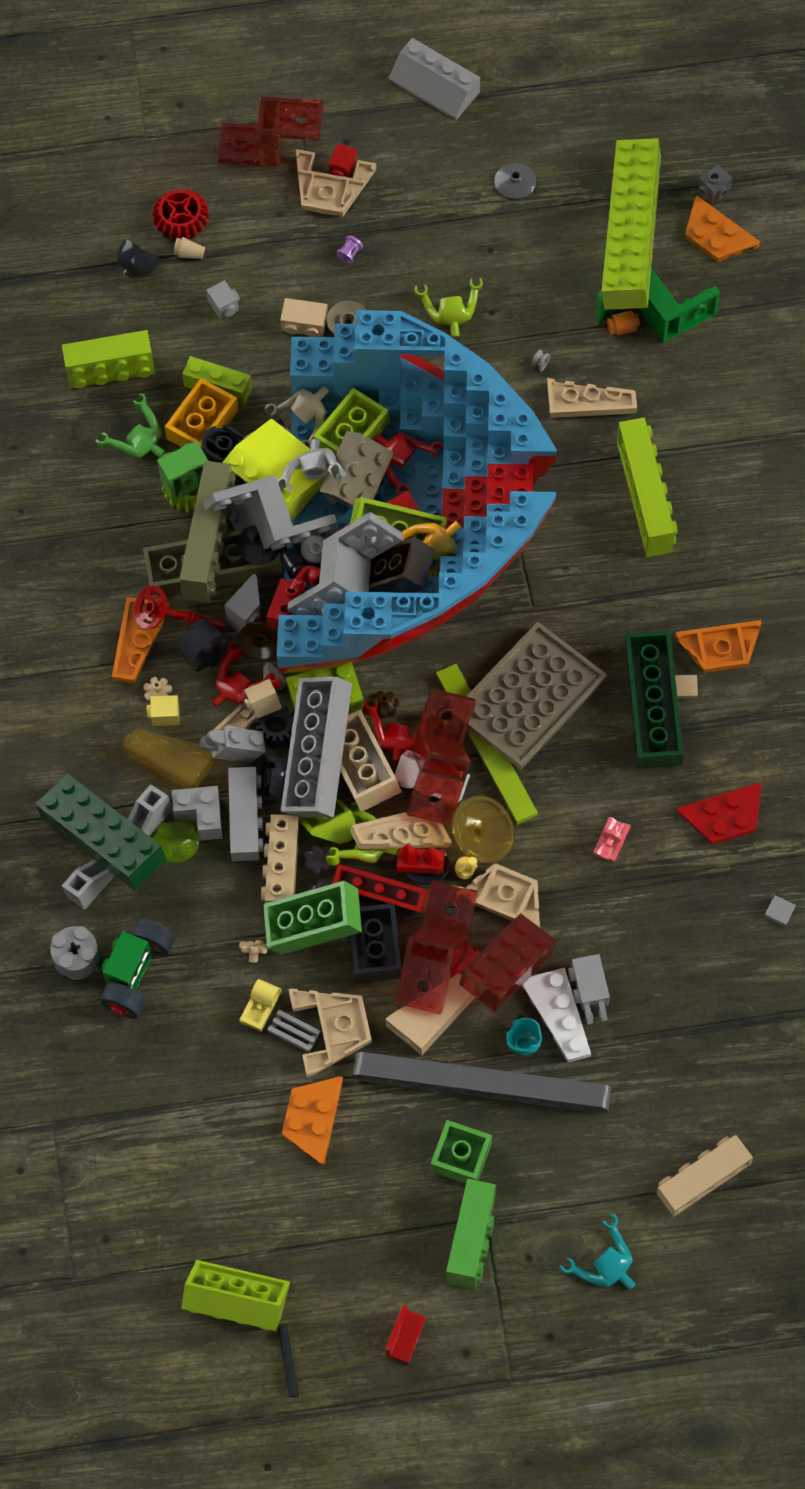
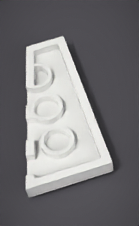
(556, 1005)

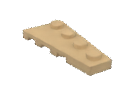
(578, 400)
(398, 831)

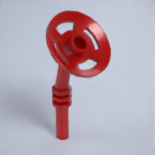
(160, 608)

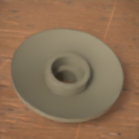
(343, 313)

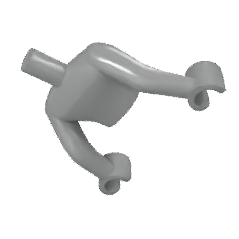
(313, 463)

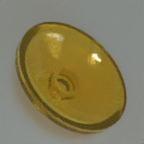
(490, 823)

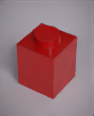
(343, 161)

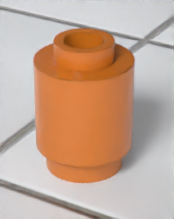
(623, 323)

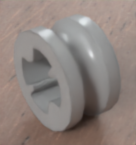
(540, 360)

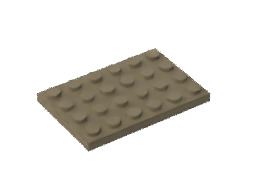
(531, 694)

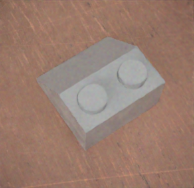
(244, 605)

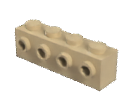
(282, 857)

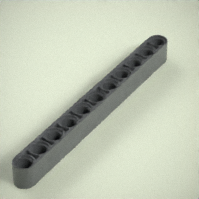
(481, 1082)

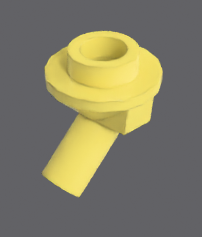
(465, 867)

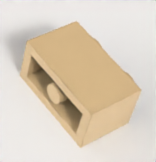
(304, 317)

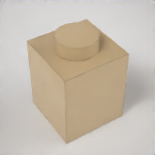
(262, 699)

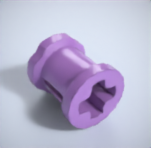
(349, 249)

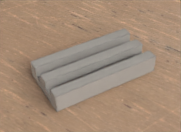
(282, 1015)

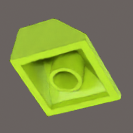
(332, 829)

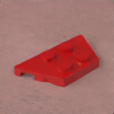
(724, 815)

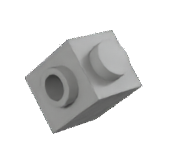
(223, 299)

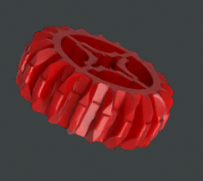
(181, 220)

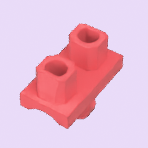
(611, 840)

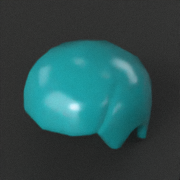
(524, 1036)

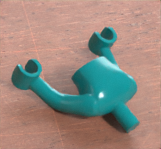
(610, 1264)

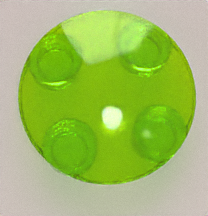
(178, 840)

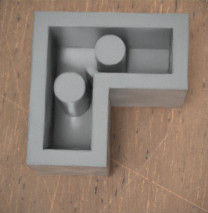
(199, 805)

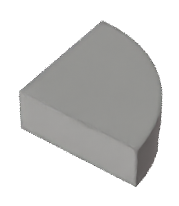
(268, 668)

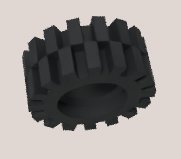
(280, 737)

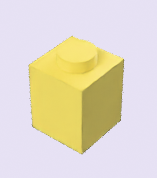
(164, 710)

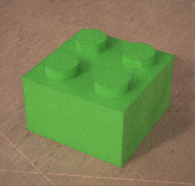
(182, 470)
(461, 1152)

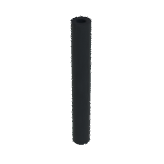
(288, 1360)

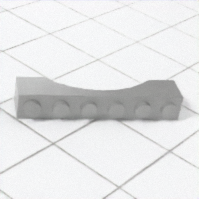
(92, 878)

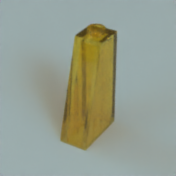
(171, 758)

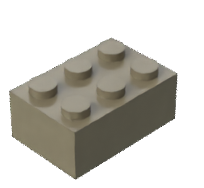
(364, 469)

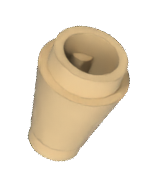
(187, 249)

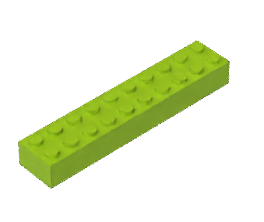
(631, 224)

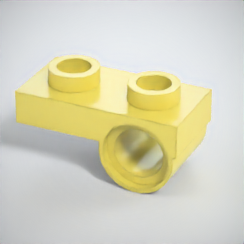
(260, 1005)

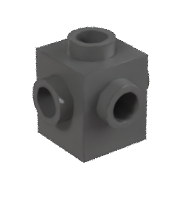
(714, 183)

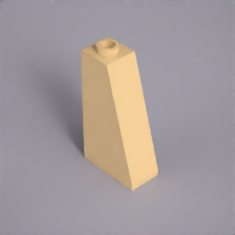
(423, 1028)

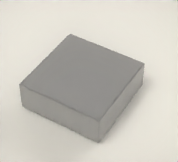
(780, 911)

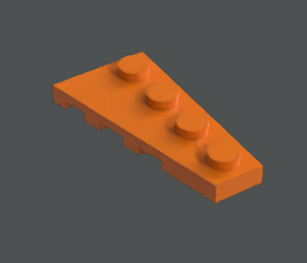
(133, 644)

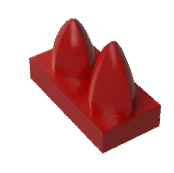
(420, 860)

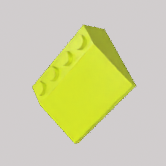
(267, 454)

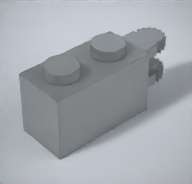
(234, 744)
(590, 986)

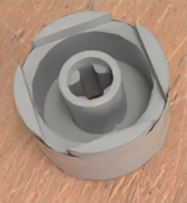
(70, 941)

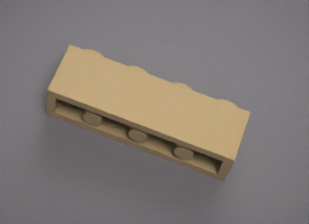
(704, 1175)

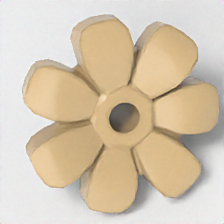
(157, 688)
(253, 949)

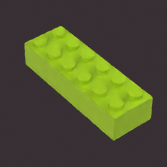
(646, 487)

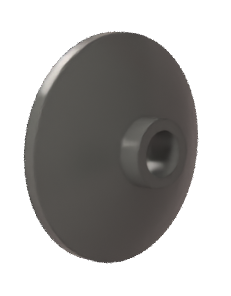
(515, 188)

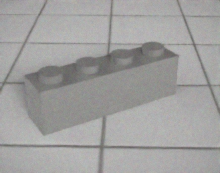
(244, 814)

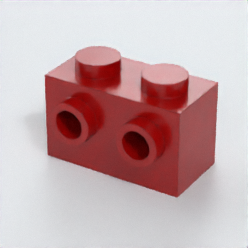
(280, 602)

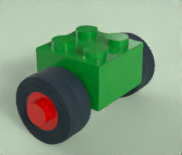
(128, 964)

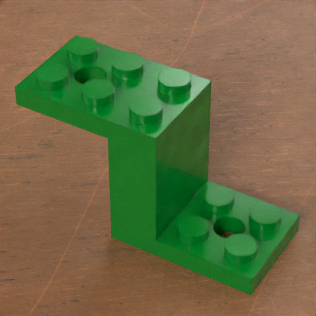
(664, 313)

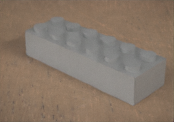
(316, 747)

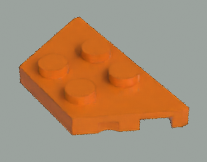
(716, 233)
(720, 646)
(312, 1117)

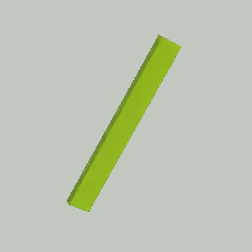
(496, 764)

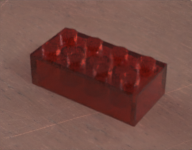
(507, 962)

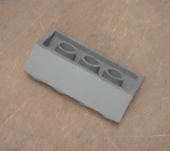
(435, 79)

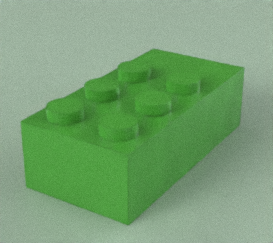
(312, 917)
(470, 1237)

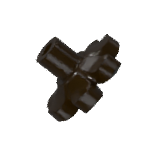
(385, 703)

